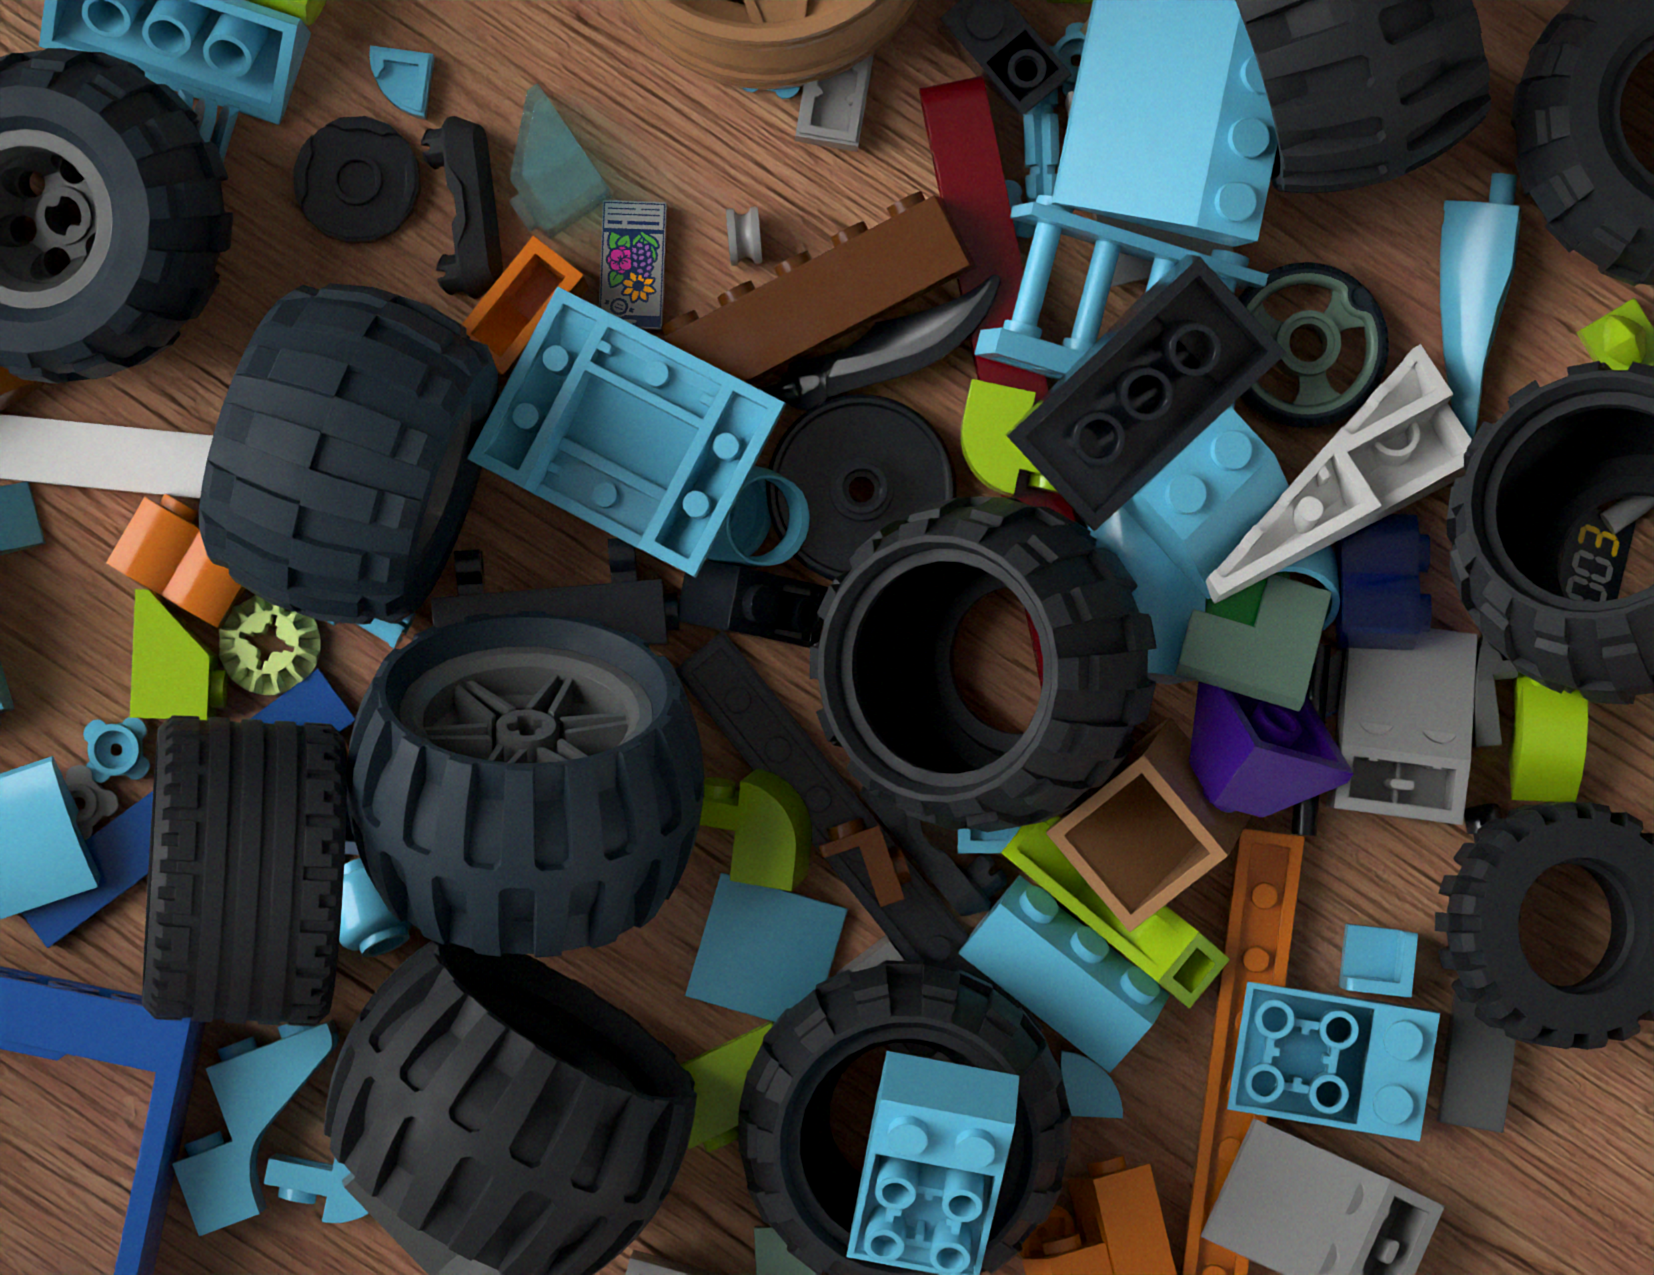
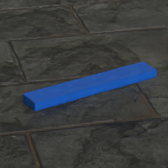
(124, 843)

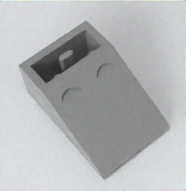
(1408, 728)
(1317, 1212)

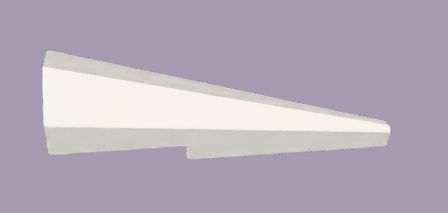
(1382, 460)

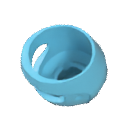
(750, 523)

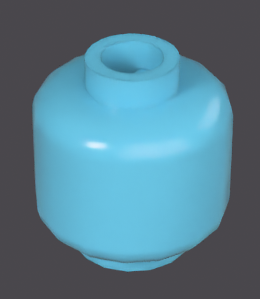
(365, 918)

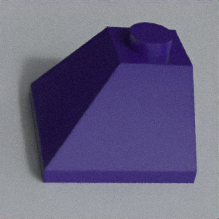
(1260, 753)

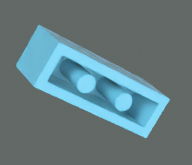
(1065, 973)

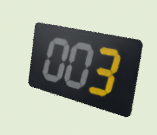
(1594, 559)

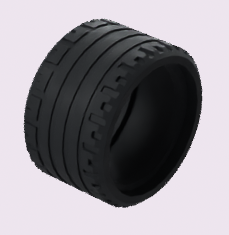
(245, 871)

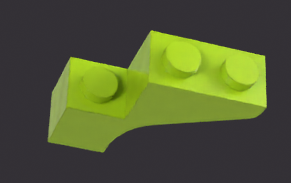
(1160, 946)

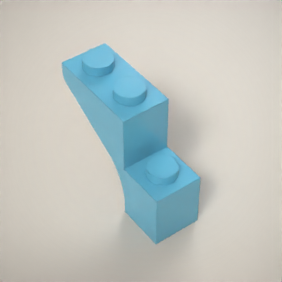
(252, 1091)

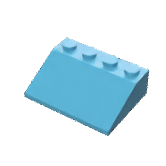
(1169, 121)

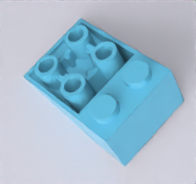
(1334, 1060)
(933, 1165)

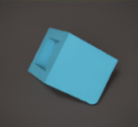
(1378, 960)

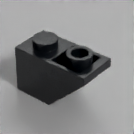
(1003, 51)
(752, 604)

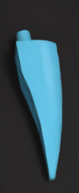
(1475, 278)

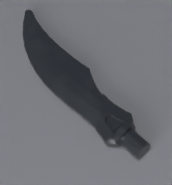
(886, 351)

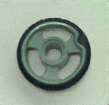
(1348, 308)

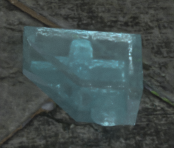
(551, 170)

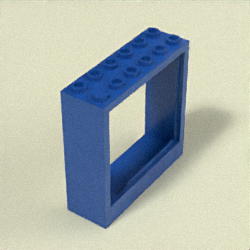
(65, 1017)

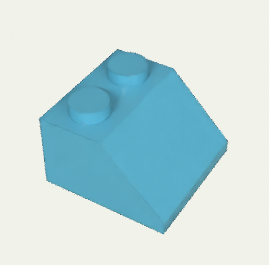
(1209, 496)

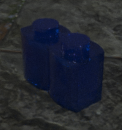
(1382, 585)

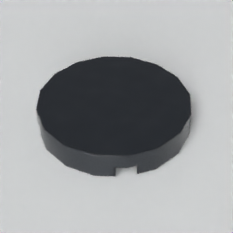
(357, 180)

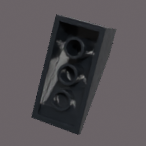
(1145, 390)

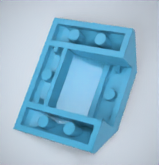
(626, 431)

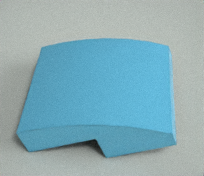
(39, 840)
(764, 948)

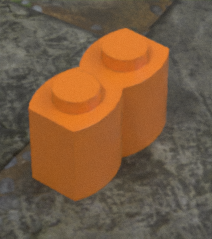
(169, 557)

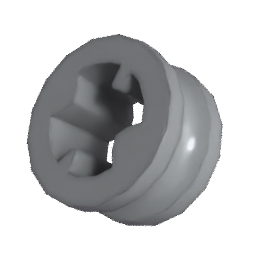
(744, 236)

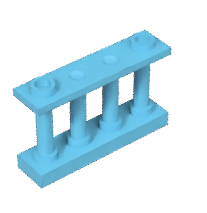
(1019, 339)

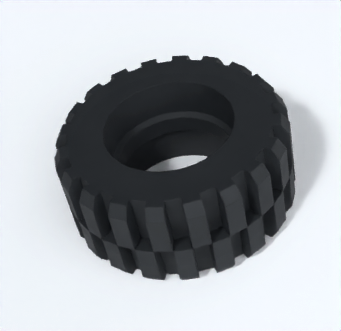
(1485, 920)

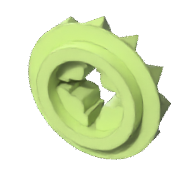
(282, 669)

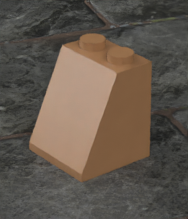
(1147, 829)

